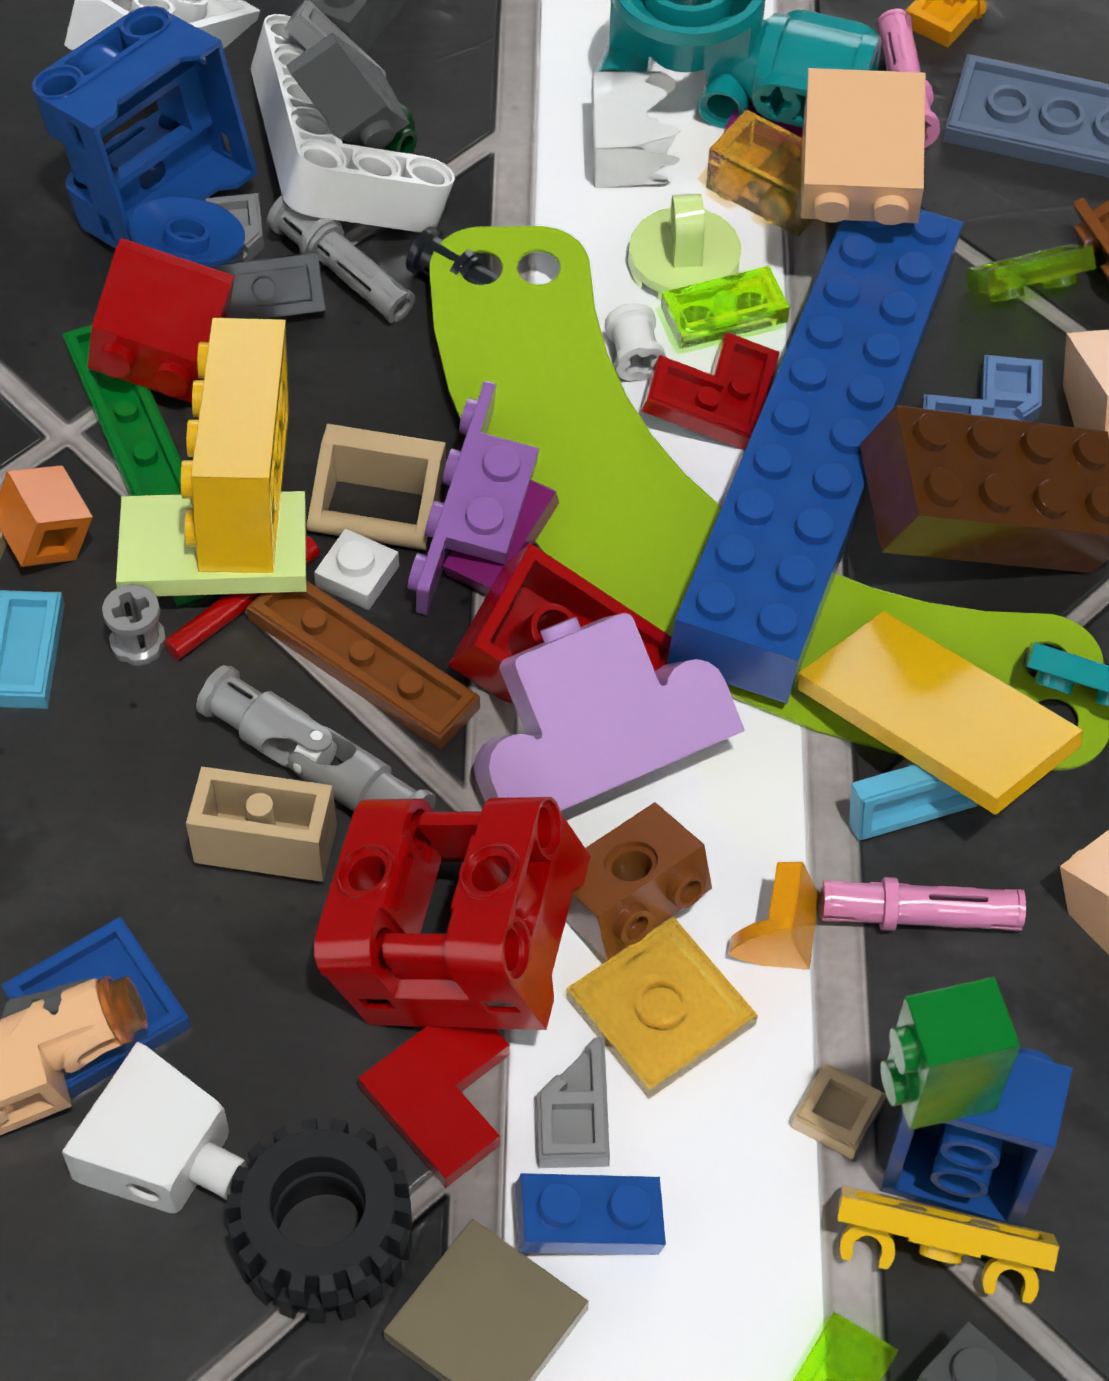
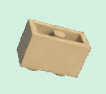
(262, 824)

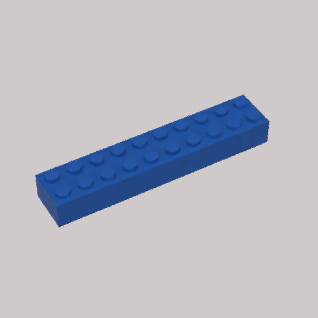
(804, 464)

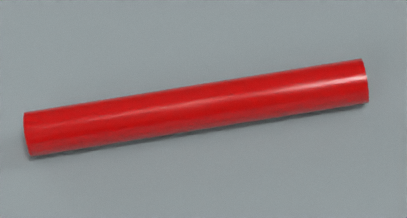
(218, 616)

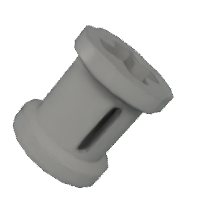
(144, 621)

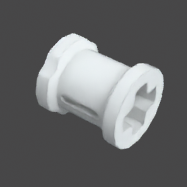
(634, 338)

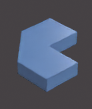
(1008, 391)

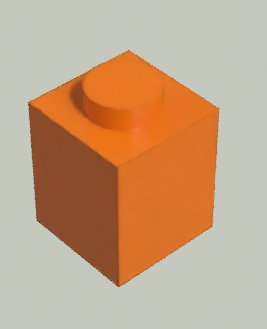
(42, 515)

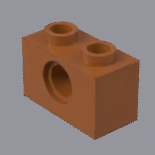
(638, 880)

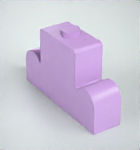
(600, 714)

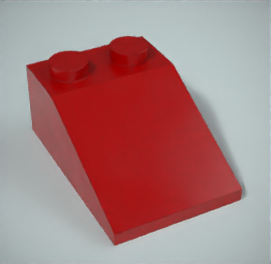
(527, 598)

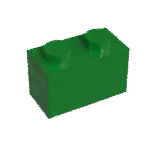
(950, 1053)

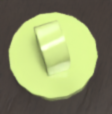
(682, 246)

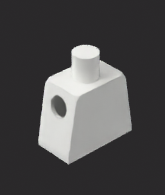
(153, 1137)

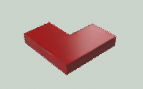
(718, 403)
(423, 1096)

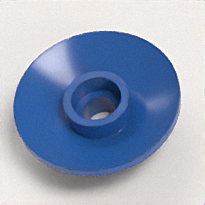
(188, 229)

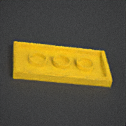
(940, 711)

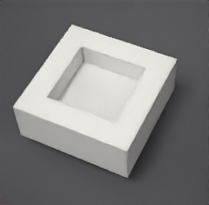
(356, 569)

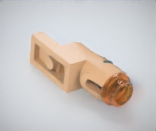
(56, 1033)

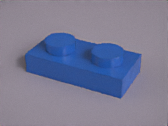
(589, 1214)

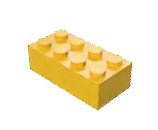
(237, 446)

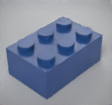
(990, 1159)

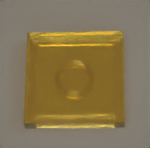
(661, 1007)

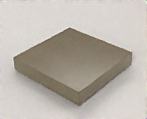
(485, 1313)

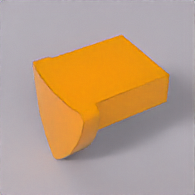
(944, 19)
(789, 931)

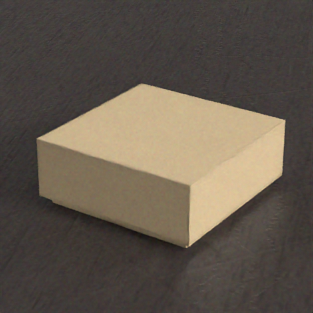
(838, 1111)

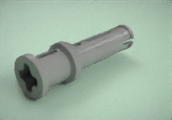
(342, 258)

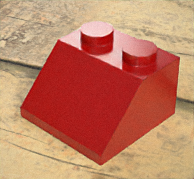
(155, 317)

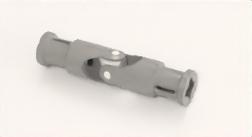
(300, 742)

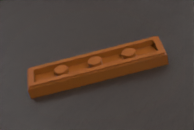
(367, 662)

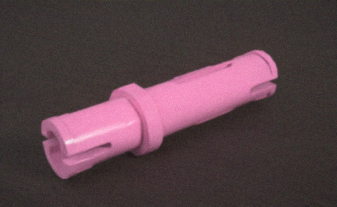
(936, 906)

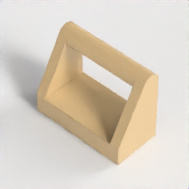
(377, 462)

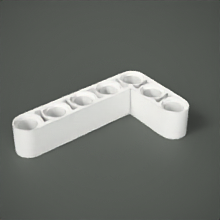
(330, 177)

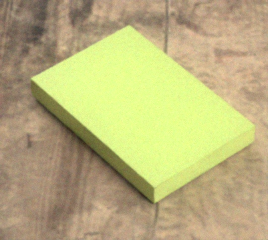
(156, 555)

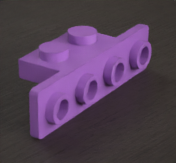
(483, 498)

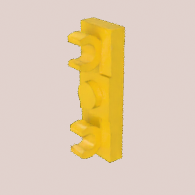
(946, 1237)

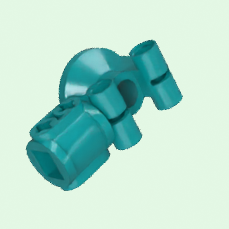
(739, 50)

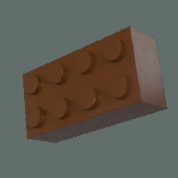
(989, 489)

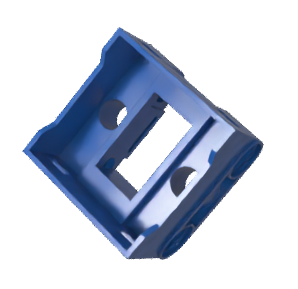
(168, 154)

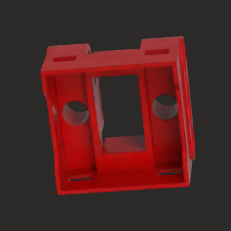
(503, 923)

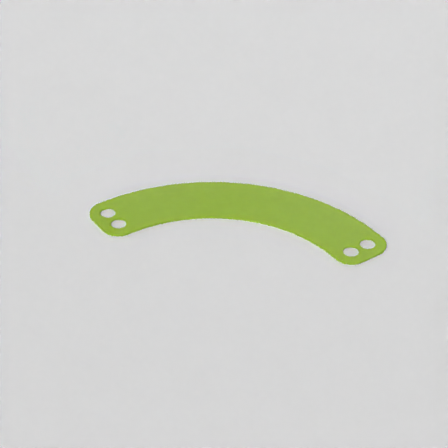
(628, 508)

